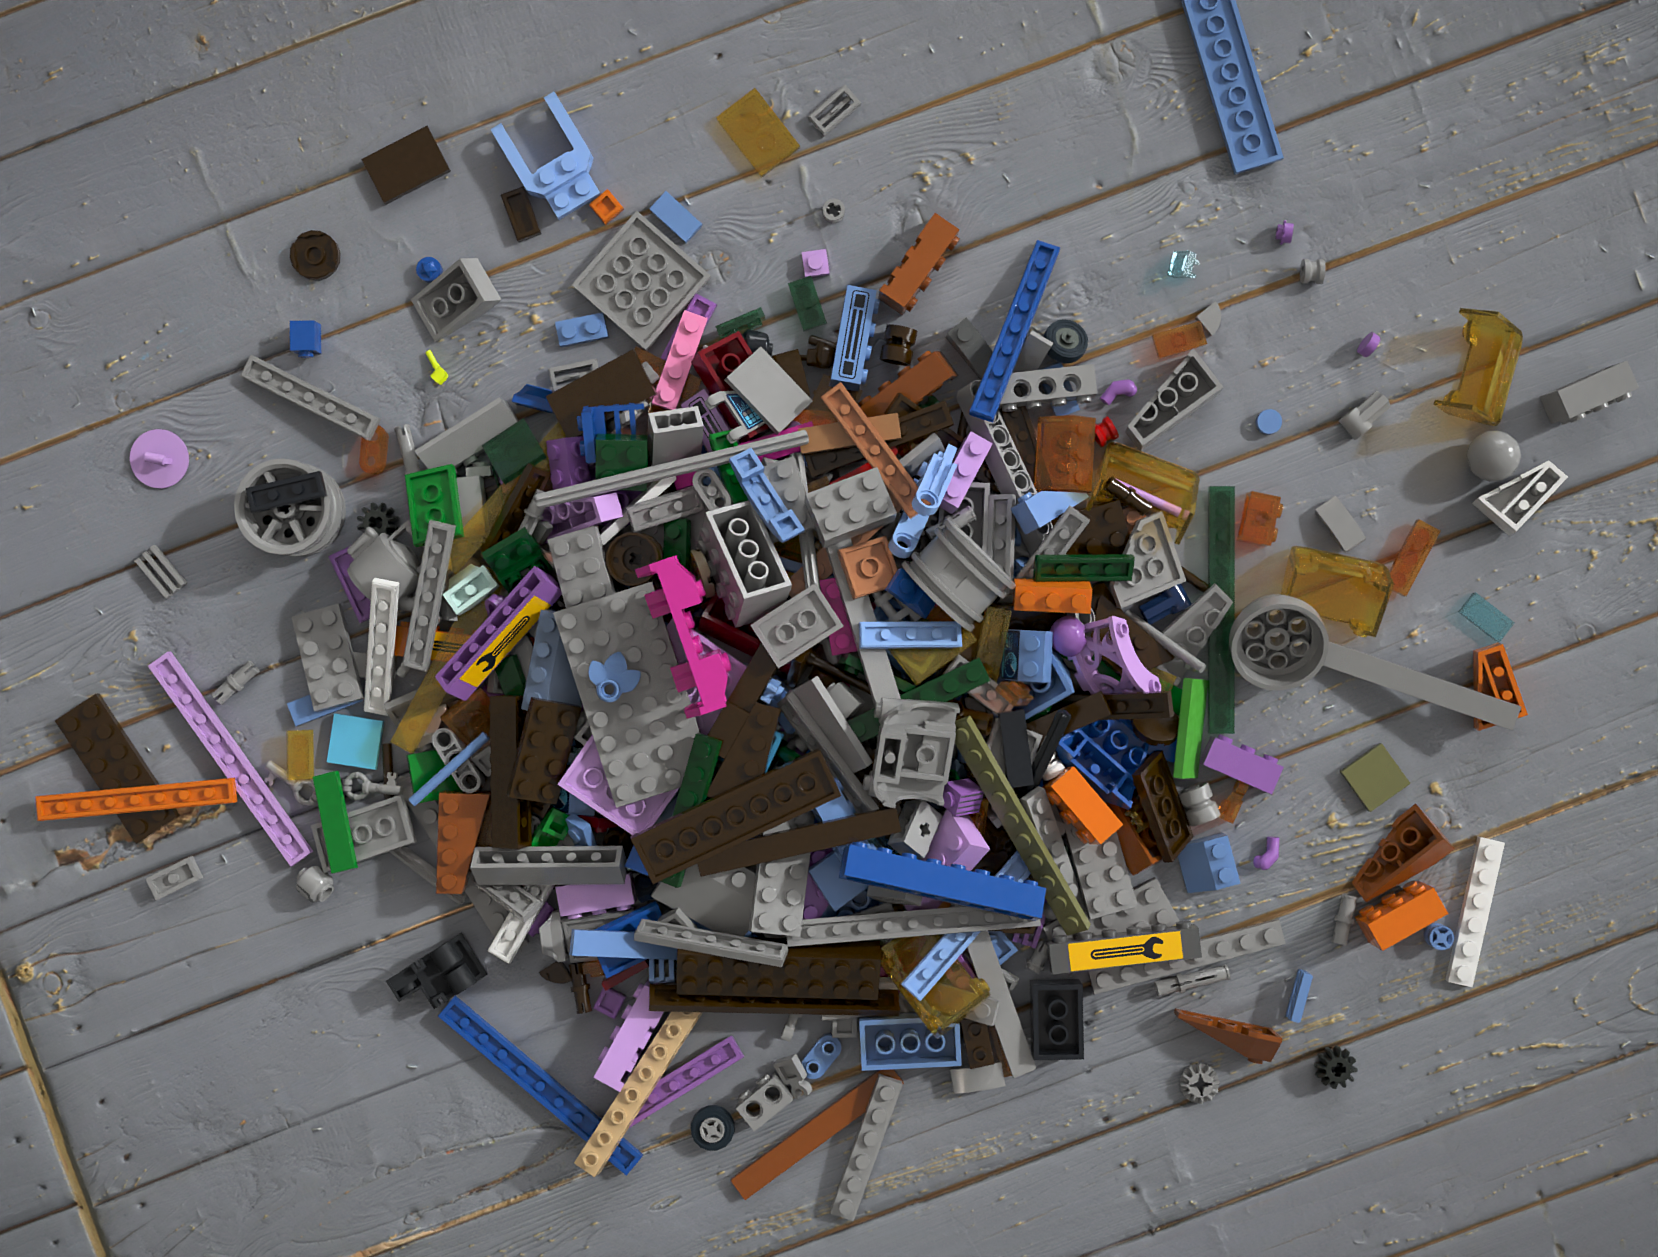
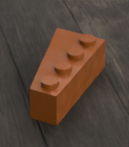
(912, 383)

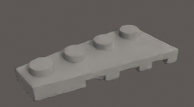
(1195, 627)

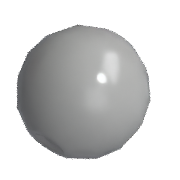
(1493, 456)

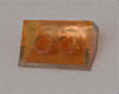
(1065, 453)

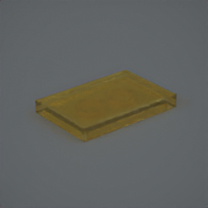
(758, 132)
(923, 662)

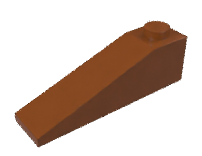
(1250, 1040)

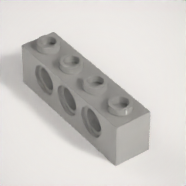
(1082, 376)

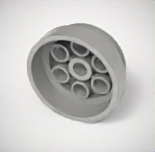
(1297, 663)

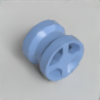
(1443, 940)

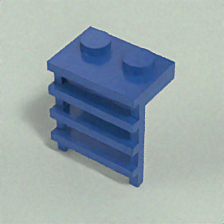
(593, 423)

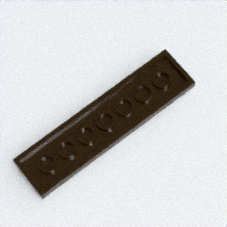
(735, 816)

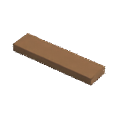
(833, 436)

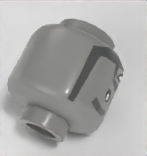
(314, 884)

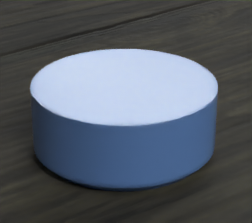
(1268, 421)

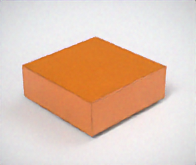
(606, 207)

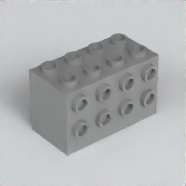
(743, 563)

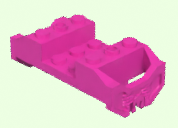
(705, 671)

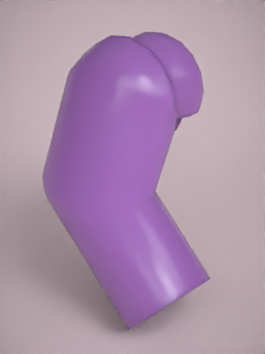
(1117, 388)
(1270, 856)

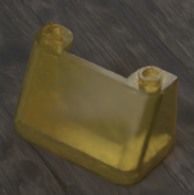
(1339, 587)
(949, 999)

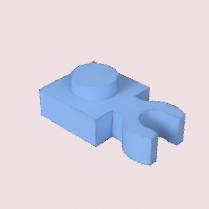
(773, 690)

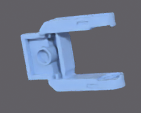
(563, 180)
(932, 487)

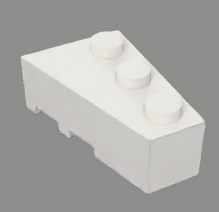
(1518, 499)

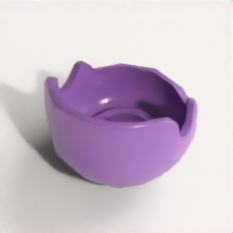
(1068, 636)

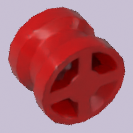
(1105, 431)

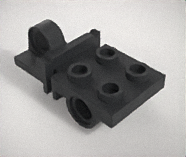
(442, 973)

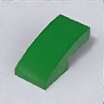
(550, 829)

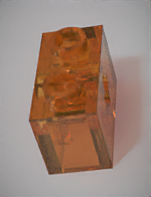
(1250, 528)

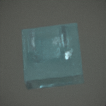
(1182, 264)

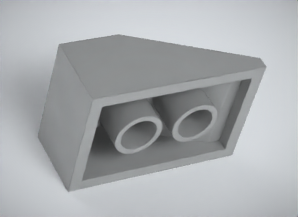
(456, 298)

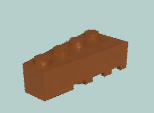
(919, 264)
(459, 831)

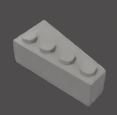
(1179, 397)

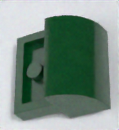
(515, 557)

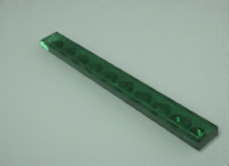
(1222, 573)

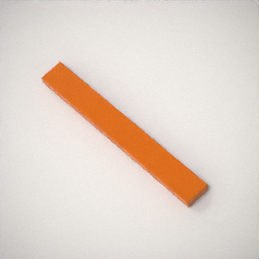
(136, 799)

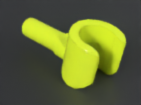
(439, 374)

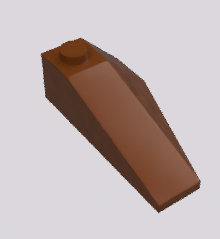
(1138, 848)
(1406, 851)

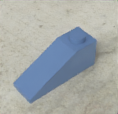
(1043, 507)

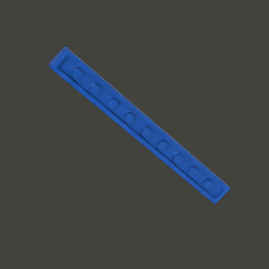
(532, 1078)

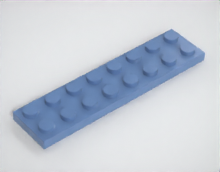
(1233, 83)

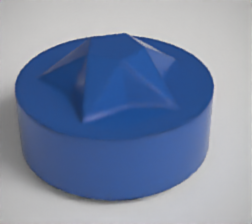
(429, 269)

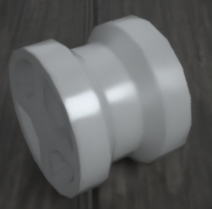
(1312, 271)

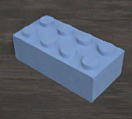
(906, 1044)

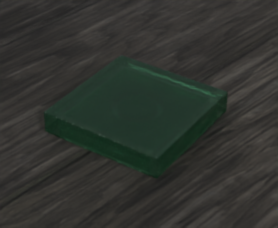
(513, 451)

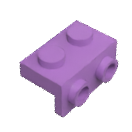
(566, 462)

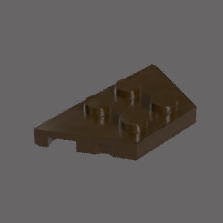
(1146, 648)

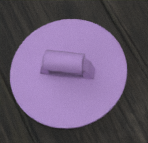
(159, 458)

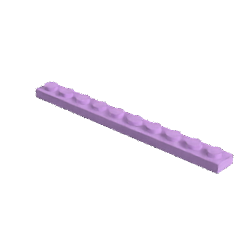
(230, 758)

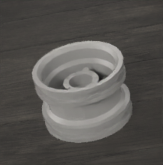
(307, 540)

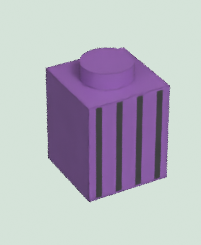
(962, 797)

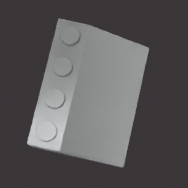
(714, 900)

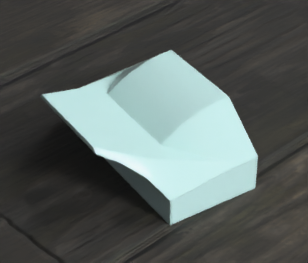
(469, 588)

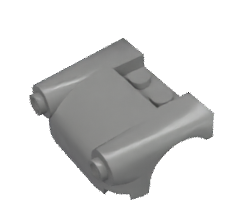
(912, 750)

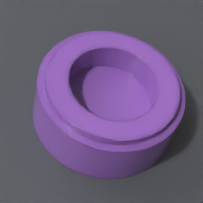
(1368, 344)

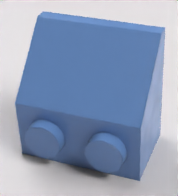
(1208, 864)

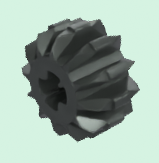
(379, 513)
(1339, 1074)

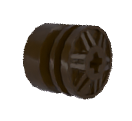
(622, 554)

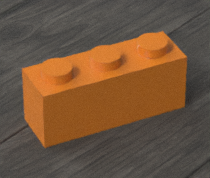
(1052, 596)

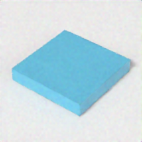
(355, 741)

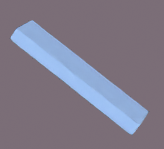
(910, 635)

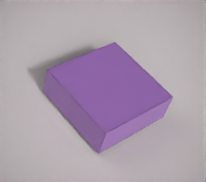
(609, 1002)

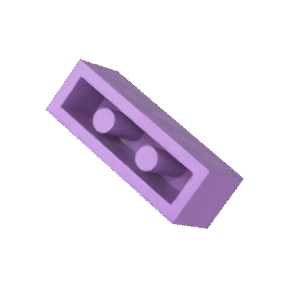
(1241, 763)

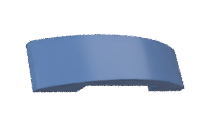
(763, 496)

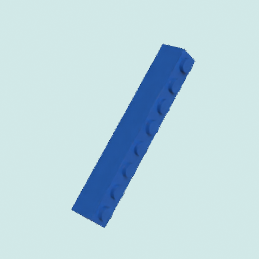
(942, 882)

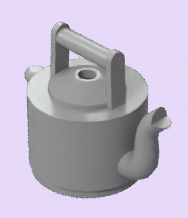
(385, 559)

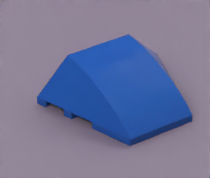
(1105, 757)

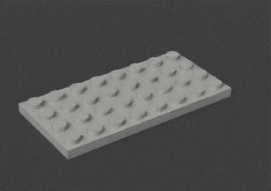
(645, 732)

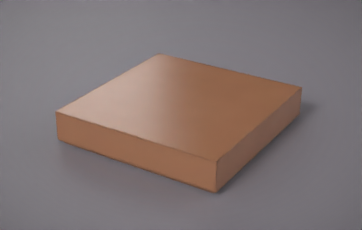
(868, 566)

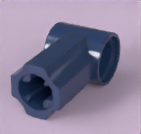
(1170, 601)

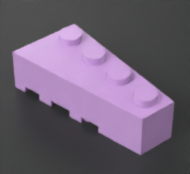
(582, 513)
(954, 843)
(628, 1040)

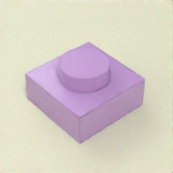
(815, 263)

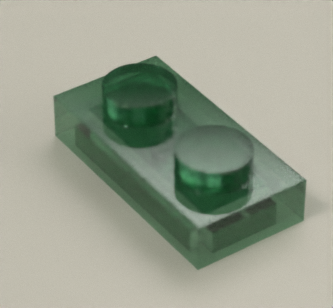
(807, 303)
(748, 320)

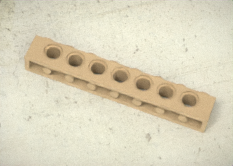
(636, 1091)

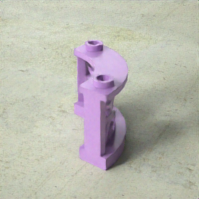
(1119, 650)

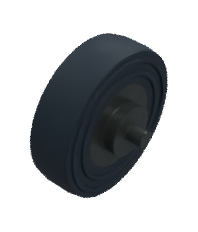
(1068, 341)

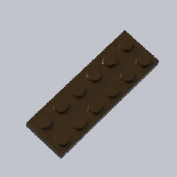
(112, 761)

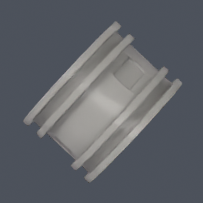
(958, 575)

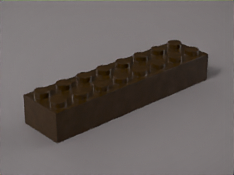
(808, 971)

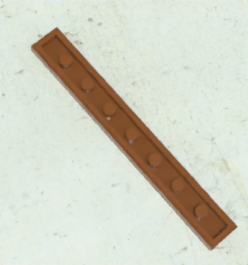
(807, 1137)

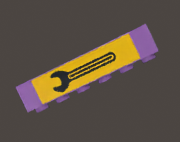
(499, 634)

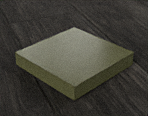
(1375, 777)

